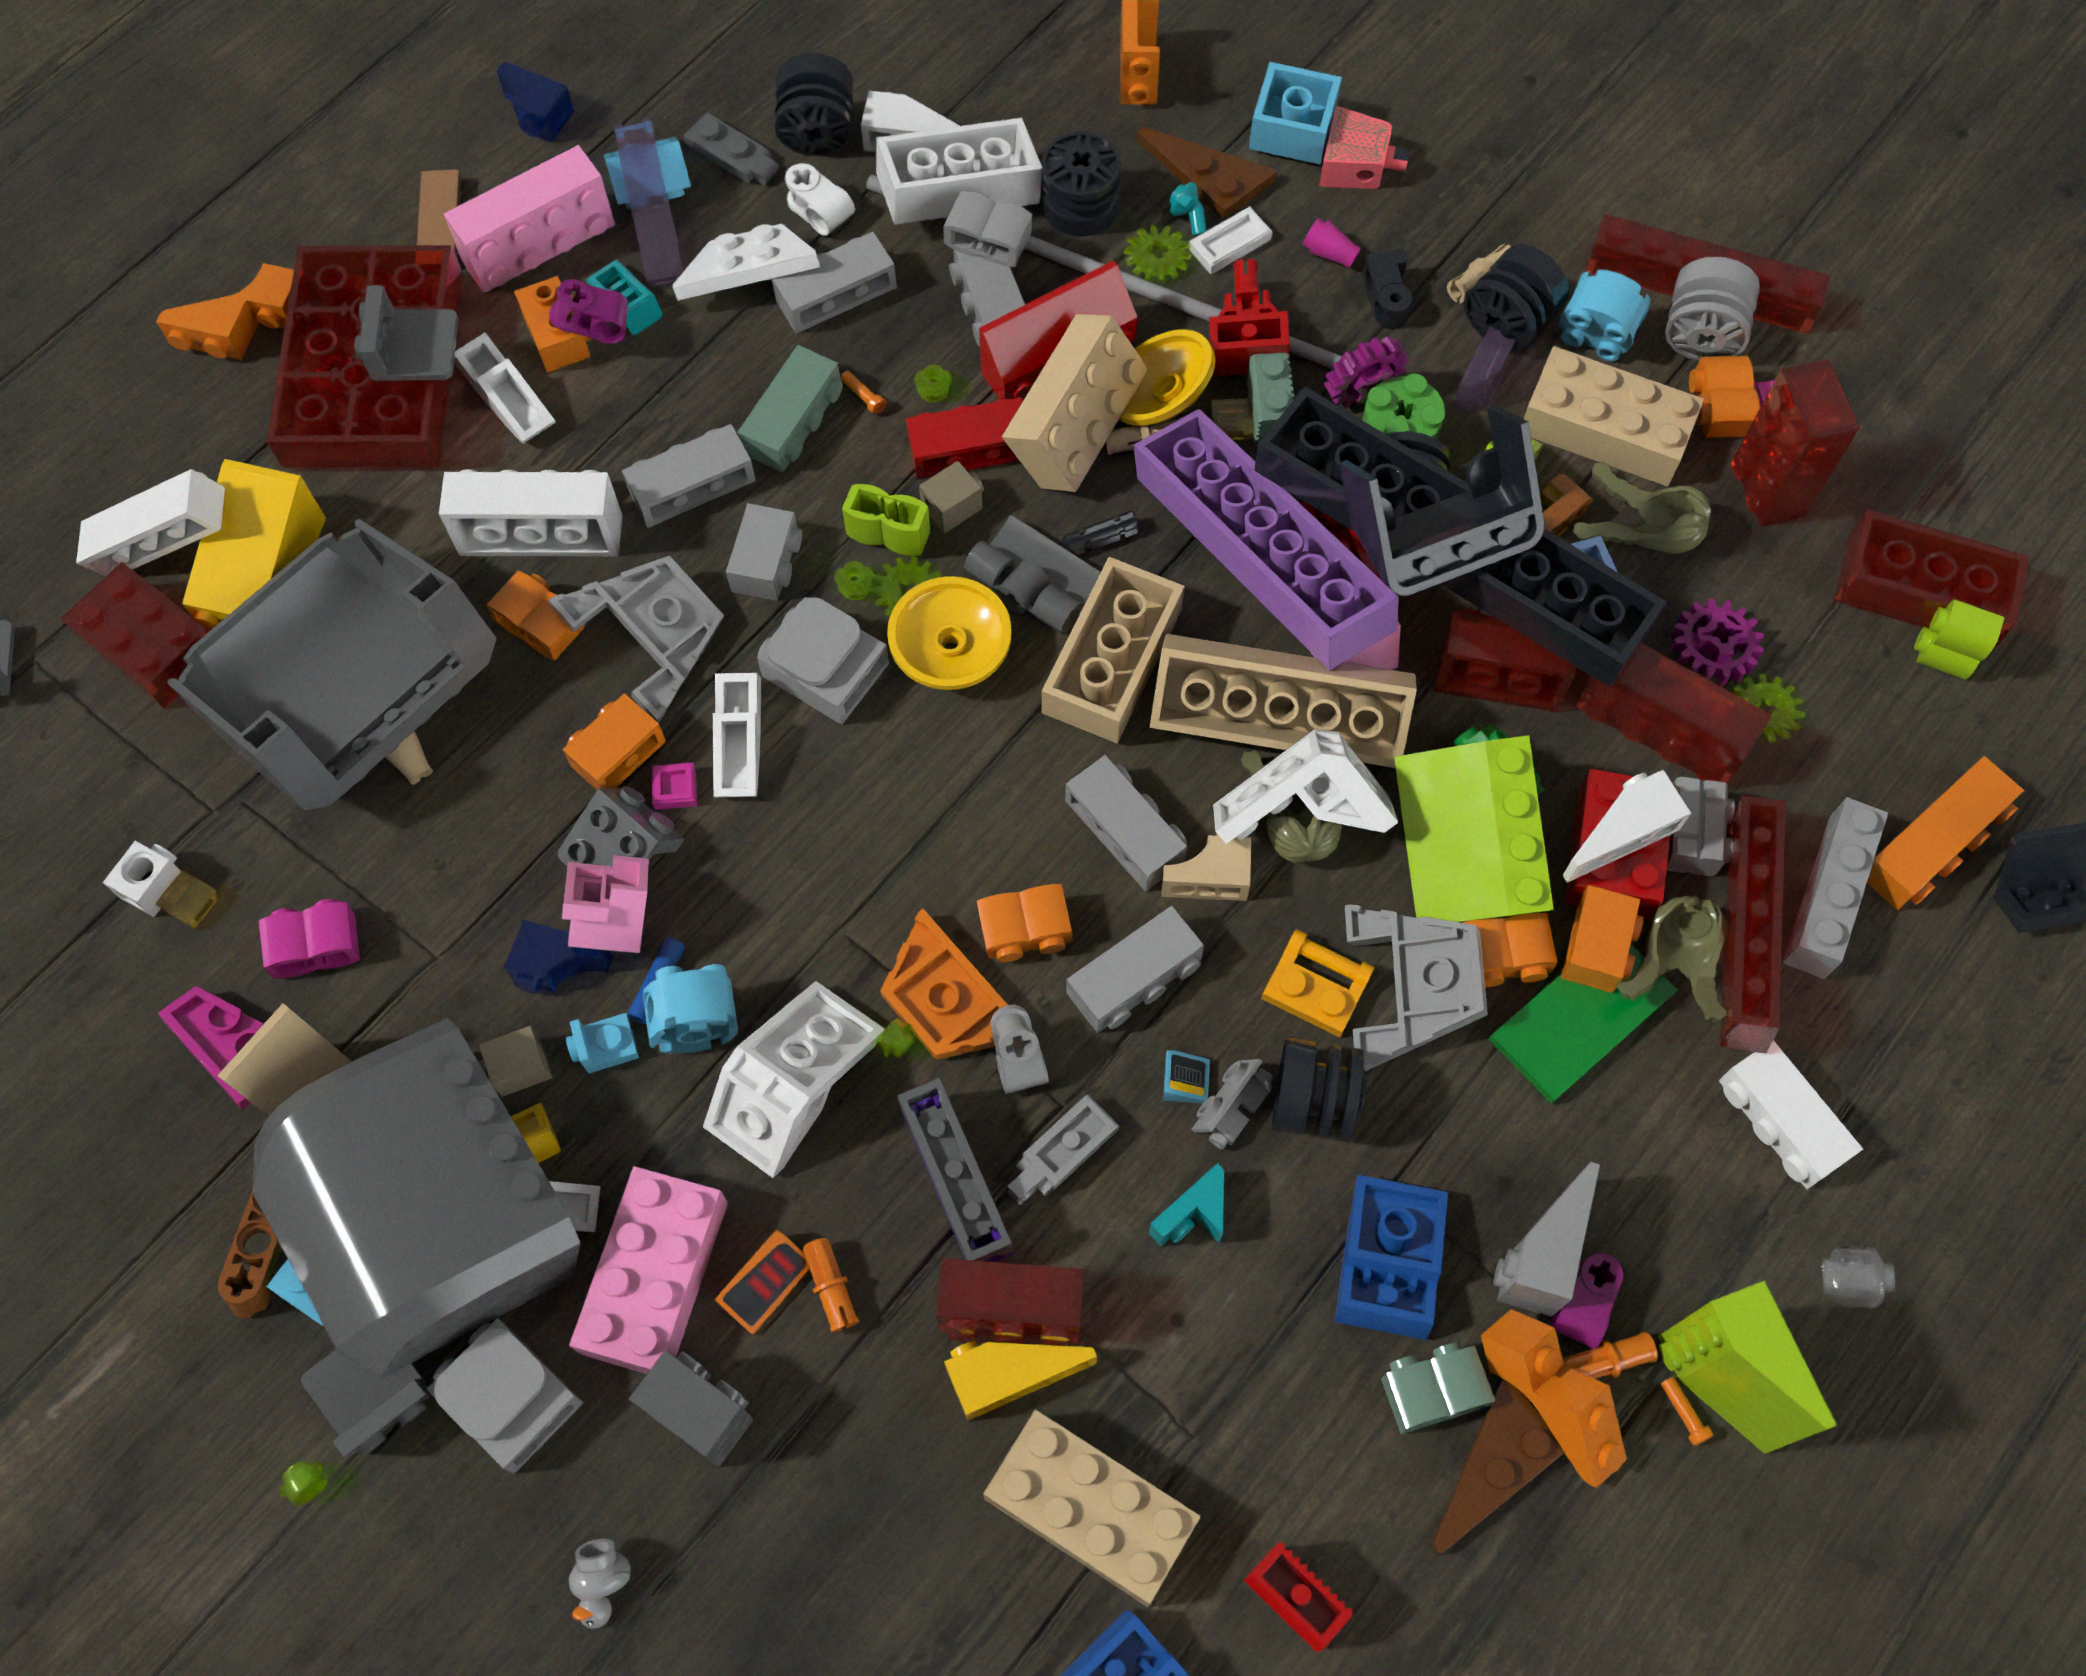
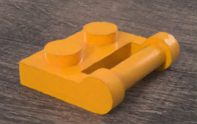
(1312, 995)

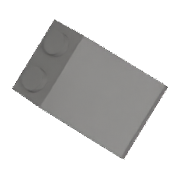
(1546, 1261)

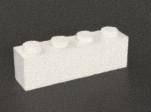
(151, 523)

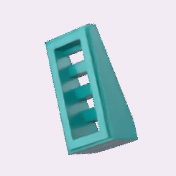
(642, 304)

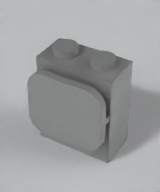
(823, 658)
(503, 1395)

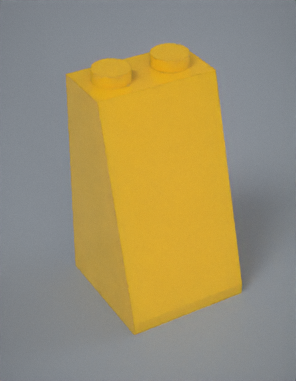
(263, 528)

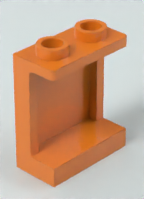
(1139, 52)

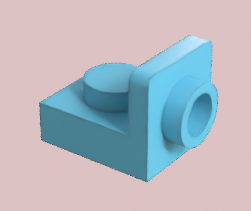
(602, 1043)

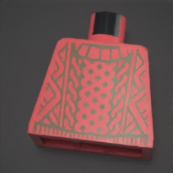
(1359, 151)

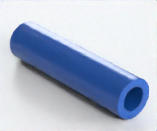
(668, 956)

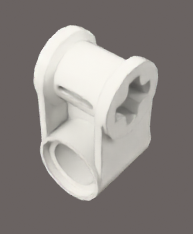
(817, 198)

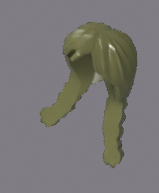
(1673, 517)
(1294, 835)
(1687, 938)

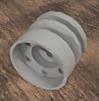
(1712, 308)

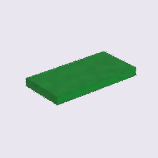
(1573, 1029)

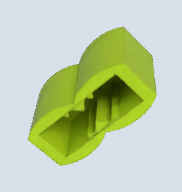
(892, 520)
(1958, 639)

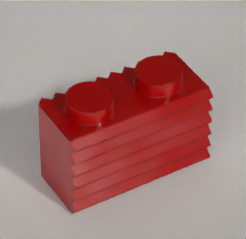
(1298, 1597)

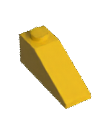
(1004, 1372)

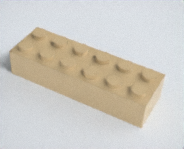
(1280, 698)

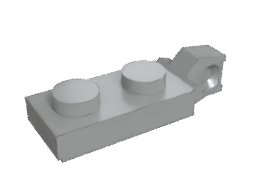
(1062, 1149)

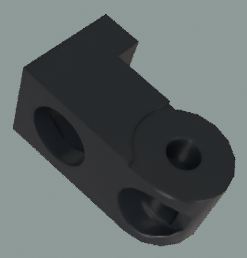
(1385, 289)

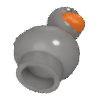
(597, 1575)

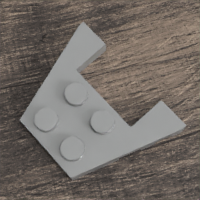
(661, 612)
(1435, 979)

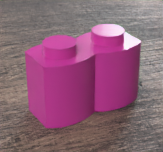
(309, 939)

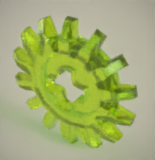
(1148, 262)
(895, 576)
(1773, 695)

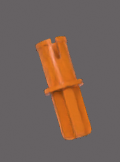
(830, 1285)
(1614, 1357)

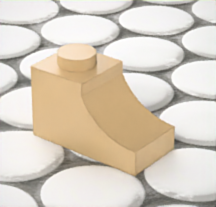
(1215, 873)

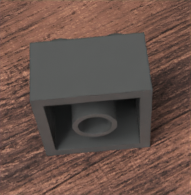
(692, 1408)

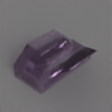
(1484, 372)

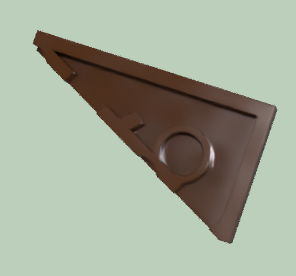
(1221, 178)
(1506, 1455)

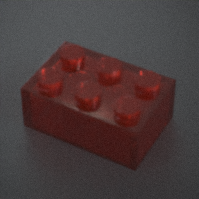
(136, 631)
(1499, 664)
(1009, 1302)

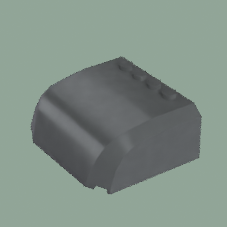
(335, 663)
(409, 1200)

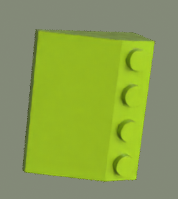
(1474, 831)
(1747, 1368)

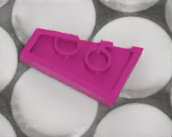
(211, 1032)

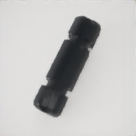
(1101, 533)

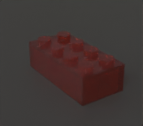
(1794, 442)
(1916, 569)
(1677, 715)

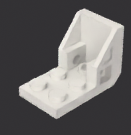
(1324, 776)
(784, 1074)

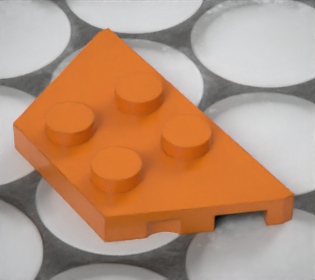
(941, 993)

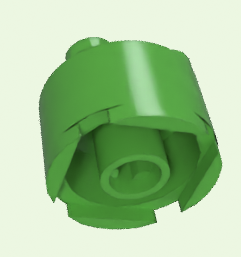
(1405, 406)

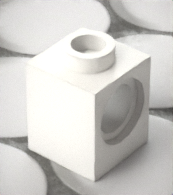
(129, 871)

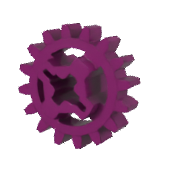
(1364, 369)
(1718, 640)

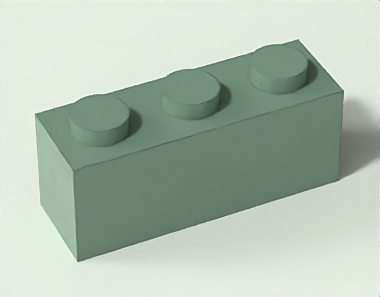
(791, 408)

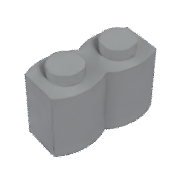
(988, 228)

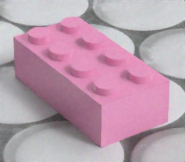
(530, 218)
(649, 1271)

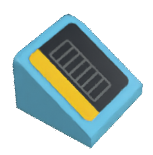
(1186, 1077)

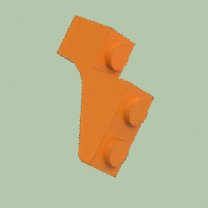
(228, 323)
(1570, 1402)

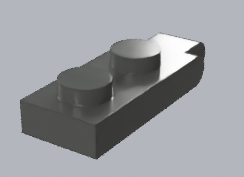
(731, 150)

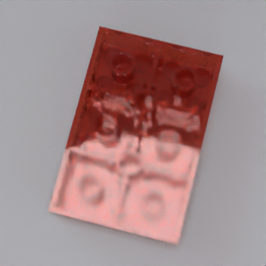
(323, 396)

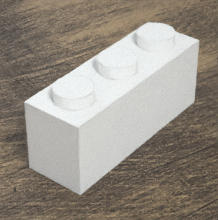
(1789, 1115)

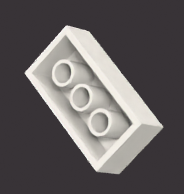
(929, 168)
(531, 513)

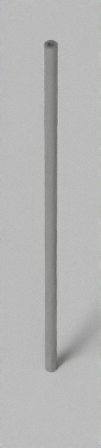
(1150, 290)

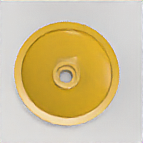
(1177, 375)
(945, 613)

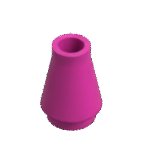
(1330, 243)

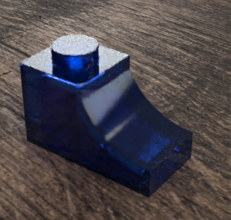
(539, 102)
(544, 959)

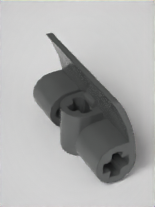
(1033, 574)

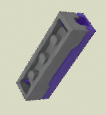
(955, 1173)

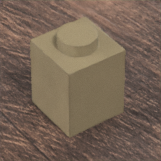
(952, 496)
(514, 1061)

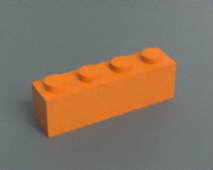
(1943, 831)

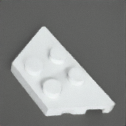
(745, 259)

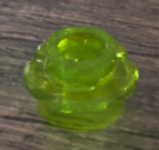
(936, 390)
(854, 589)
(895, 1039)
(303, 1482)

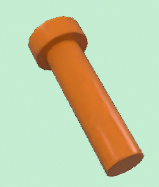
(875, 403)
(1698, 1432)

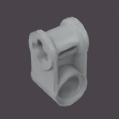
(1017, 1050)

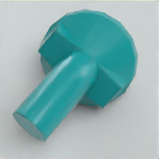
(1185, 201)

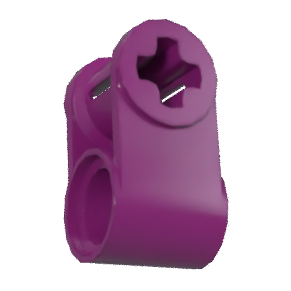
(593, 312)
(1590, 1309)

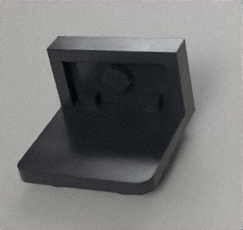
(2044, 878)

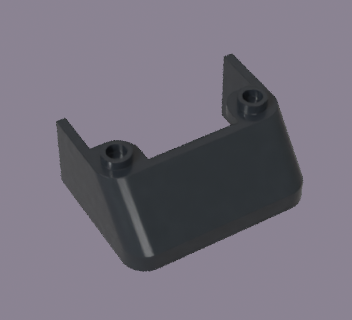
(1459, 534)

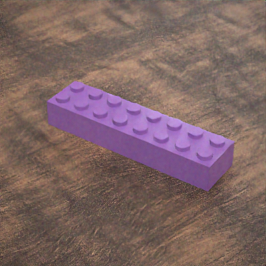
(1267, 540)

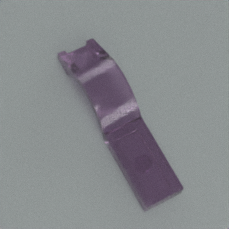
(649, 202)

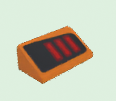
(764, 1282)

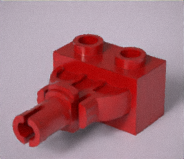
(1248, 326)

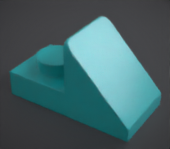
(1201, 1201)

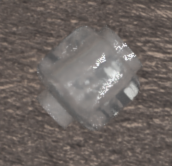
(1857, 1276)

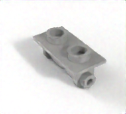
(1241, 1087)

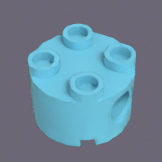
(1604, 313)
(689, 1009)

